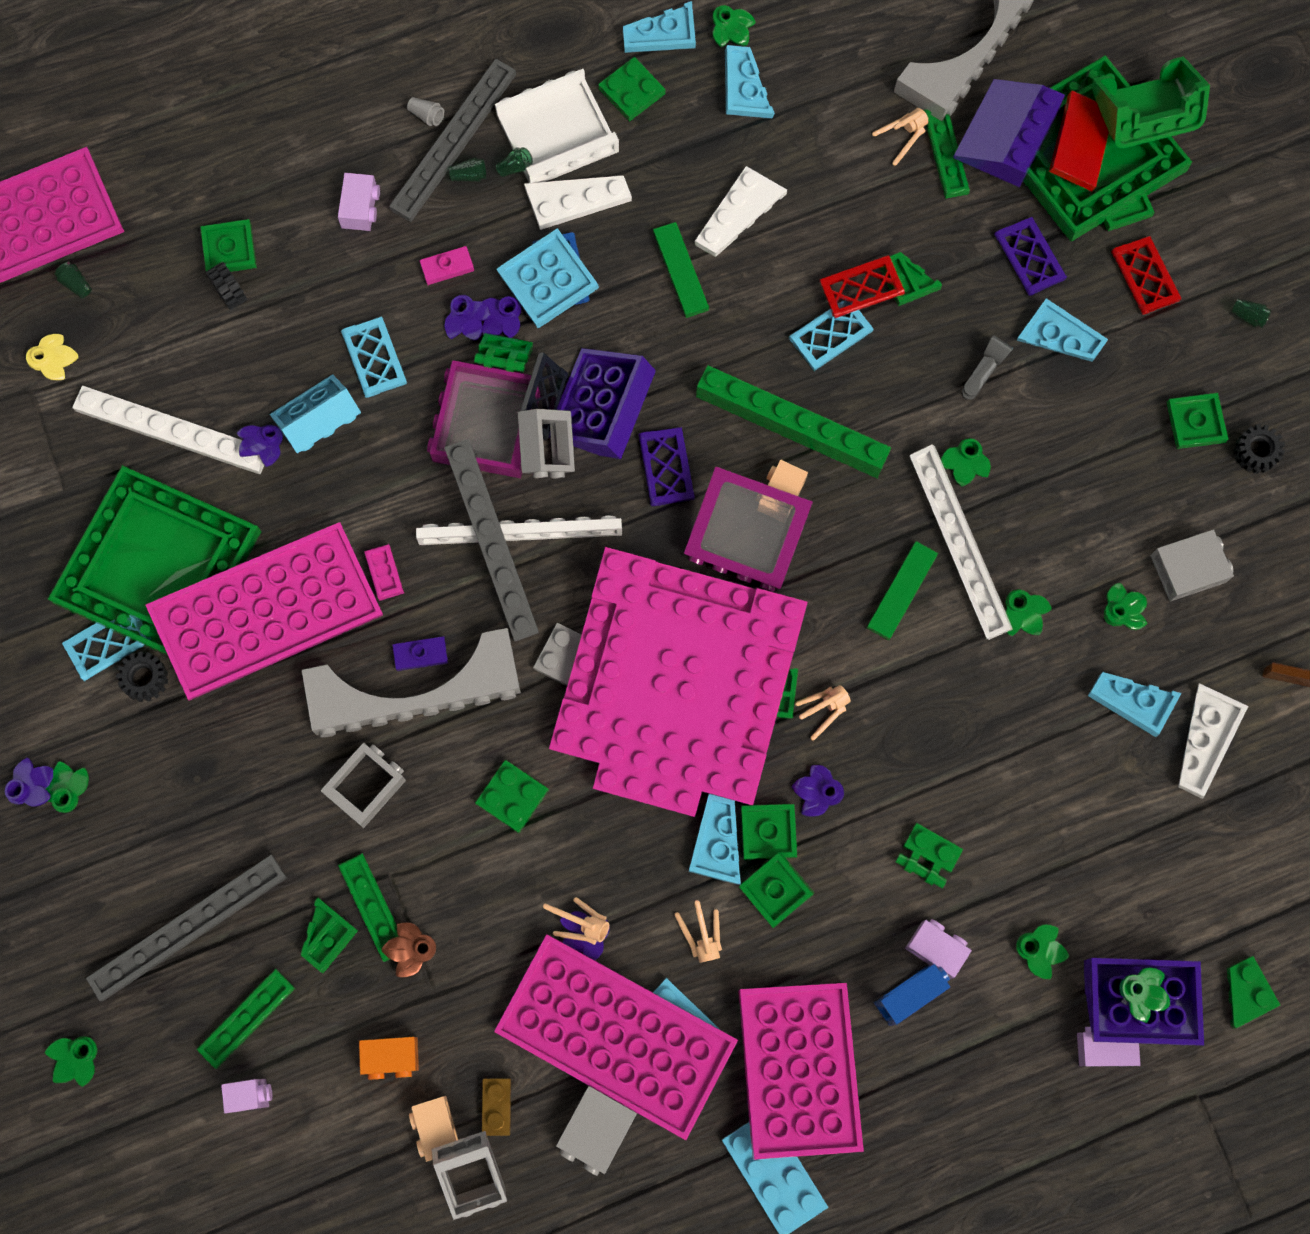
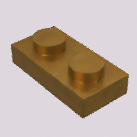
(496, 1107)

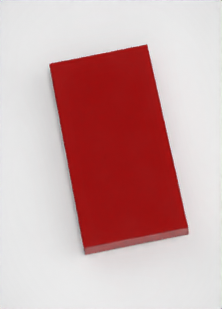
(1080, 142)

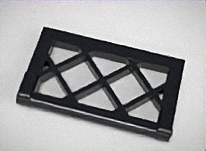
(537, 380)

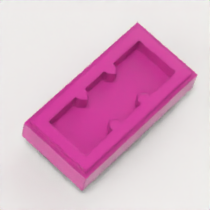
(447, 265)
(384, 572)

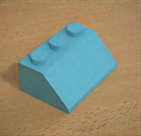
(315, 413)

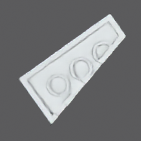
(571, 199)
(740, 208)
(1209, 736)

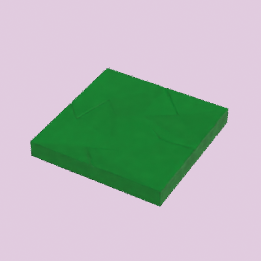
(1077, 208)
(144, 547)

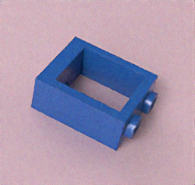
(913, 994)

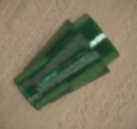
(515, 162)
(469, 170)
(72, 278)
(1252, 312)

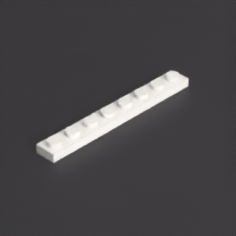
(164, 428)
(530, 530)
(961, 542)

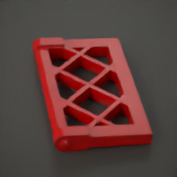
(1132, 249)
(867, 269)

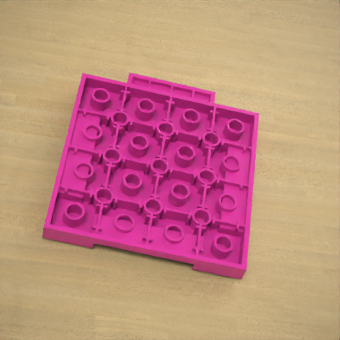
(676, 683)

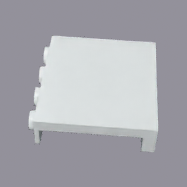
(557, 126)

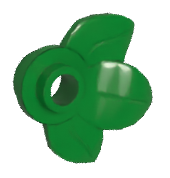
(733, 28)
(965, 465)
(1128, 607)
(1027, 616)
(67, 783)
(1045, 950)
(1148, 993)
(71, 1062)

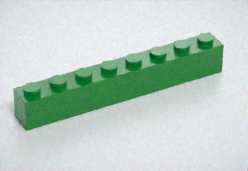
(792, 421)

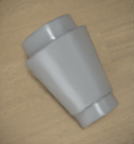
(427, 111)

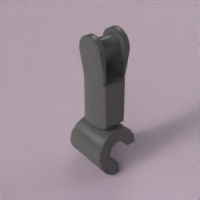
(994, 354)

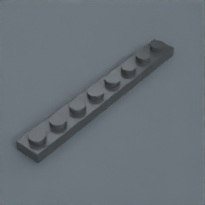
(452, 140)
(491, 540)
(186, 928)

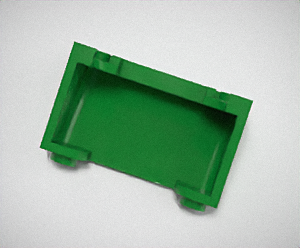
(1154, 108)

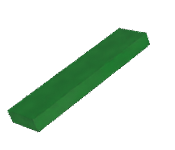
(944, 147)
(681, 270)
(902, 590)
(370, 901)
(245, 1019)

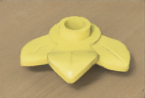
(55, 357)

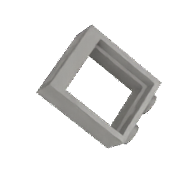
(532, 442)
(380, 800)
(462, 1153)

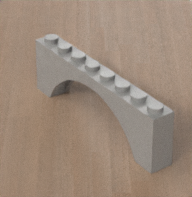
(943, 83)
(486, 676)

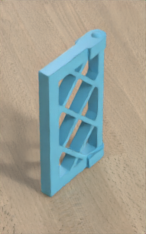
(385, 341)
(831, 352)
(103, 662)

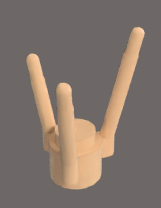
(912, 123)
(834, 698)
(594, 927)
(706, 949)

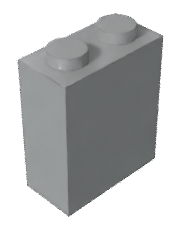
(1192, 565)
(595, 1131)

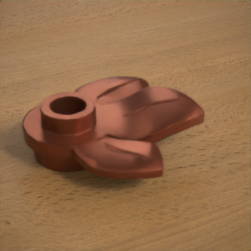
(404, 949)

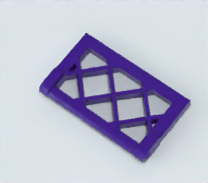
(1037, 240)
(680, 452)

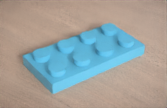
(777, 1183)

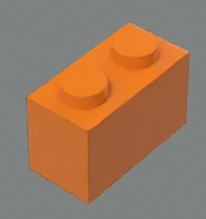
(389, 1056)

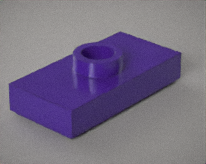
(420, 653)

